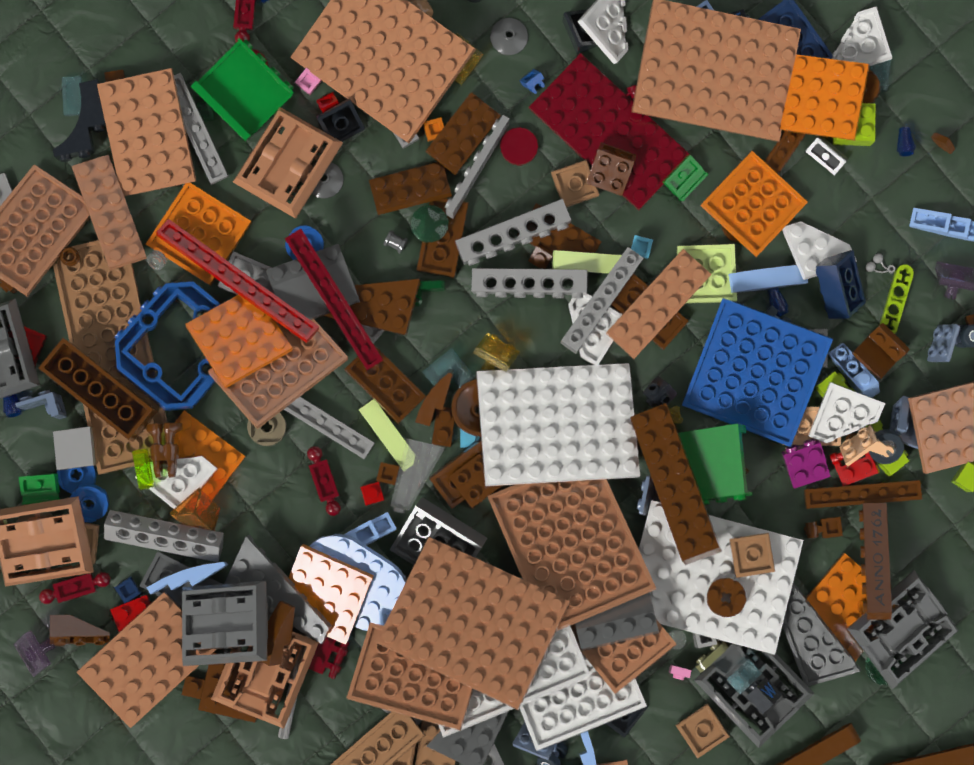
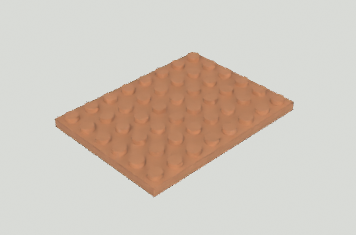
(384, 59)
(715, 70)
(573, 544)
(473, 623)

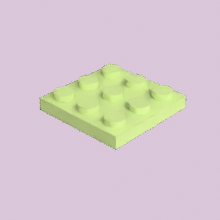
(718, 261)

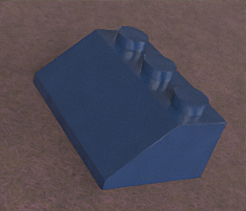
(840, 285)

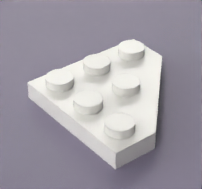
(607, 27)
(864, 40)
(811, 246)
(598, 341)
(843, 413)
(190, 476)

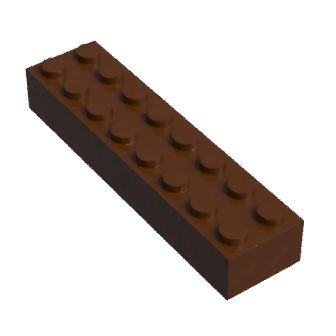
(675, 484)

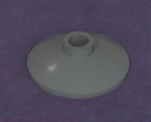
(508, 45)
(332, 185)

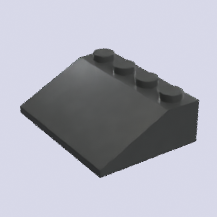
(297, 290)
(432, 522)
(618, 624)

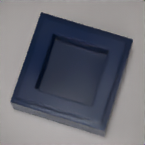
(128, 590)

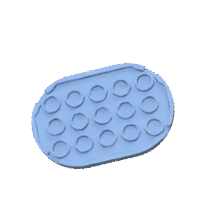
(387, 578)

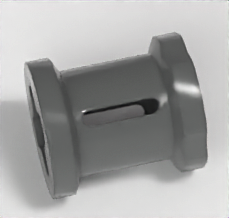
(395, 241)

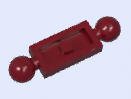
(244, 18)
(323, 480)
(74, 588)

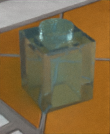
(744, 676)

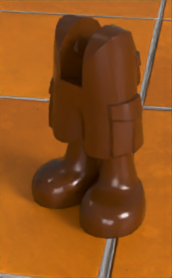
(166, 453)

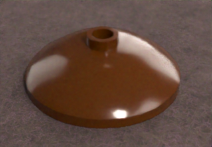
(464, 408)

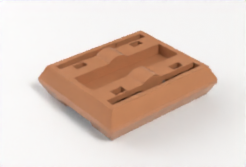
(287, 161)
(44, 542)
(264, 683)

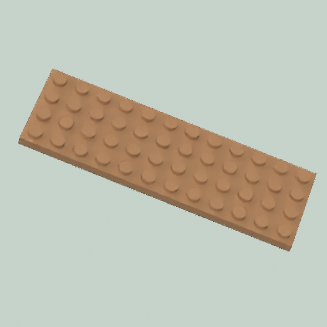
(95, 309)

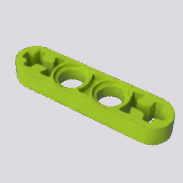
(898, 301)

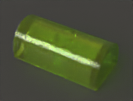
(143, 469)

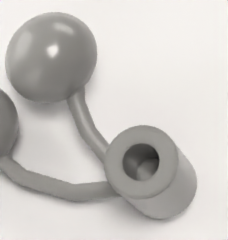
(877, 259)

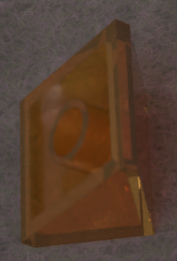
(197, 511)

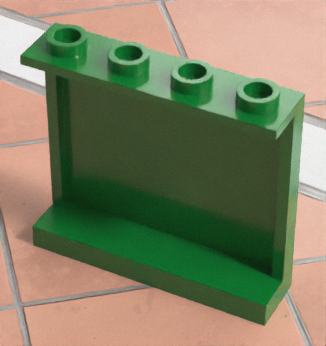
(243, 89)
(717, 462)

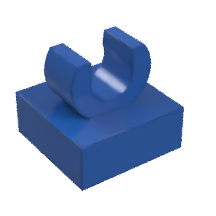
(531, 79)

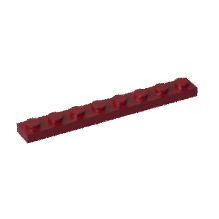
(333, 299)

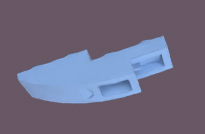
(373, 529)

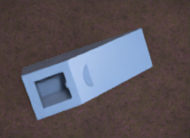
(854, 371)

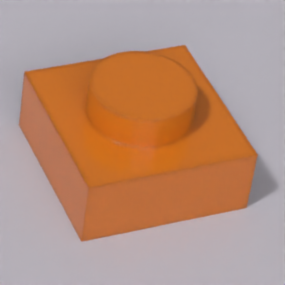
(433, 128)

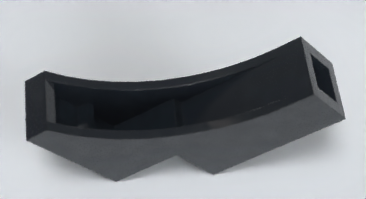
(90, 119)

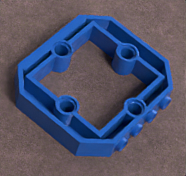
(136, 372)

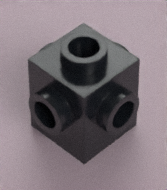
(659, 392)

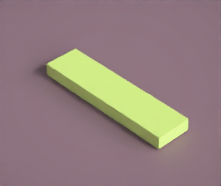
(584, 261)
(384, 429)

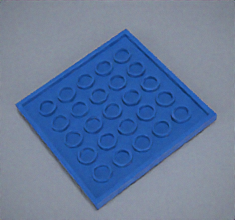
(757, 371)

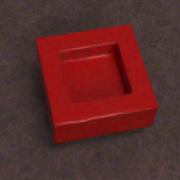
(327, 102)
(372, 493)

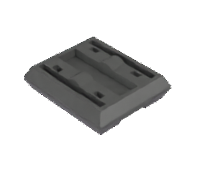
(12, 348)
(224, 623)
(904, 631)
(777, 714)

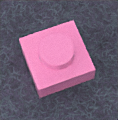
(308, 81)
(679, 672)

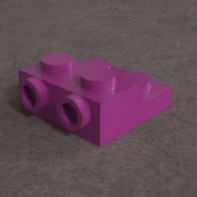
(805, 463)

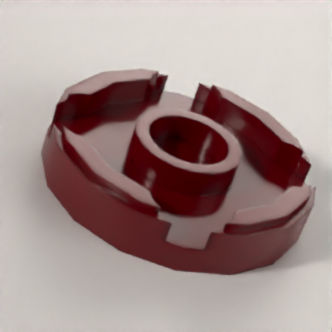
(519, 146)

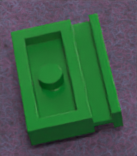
(685, 177)
(39, 488)

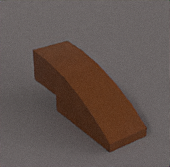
(435, 399)
(279, 632)

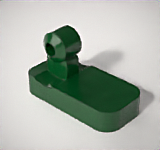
(428, 286)

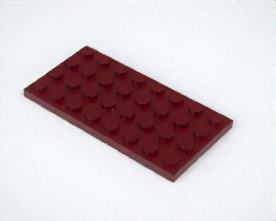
(590, 110)

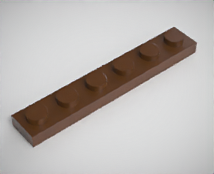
(862, 494)

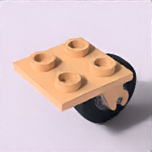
(883, 446)

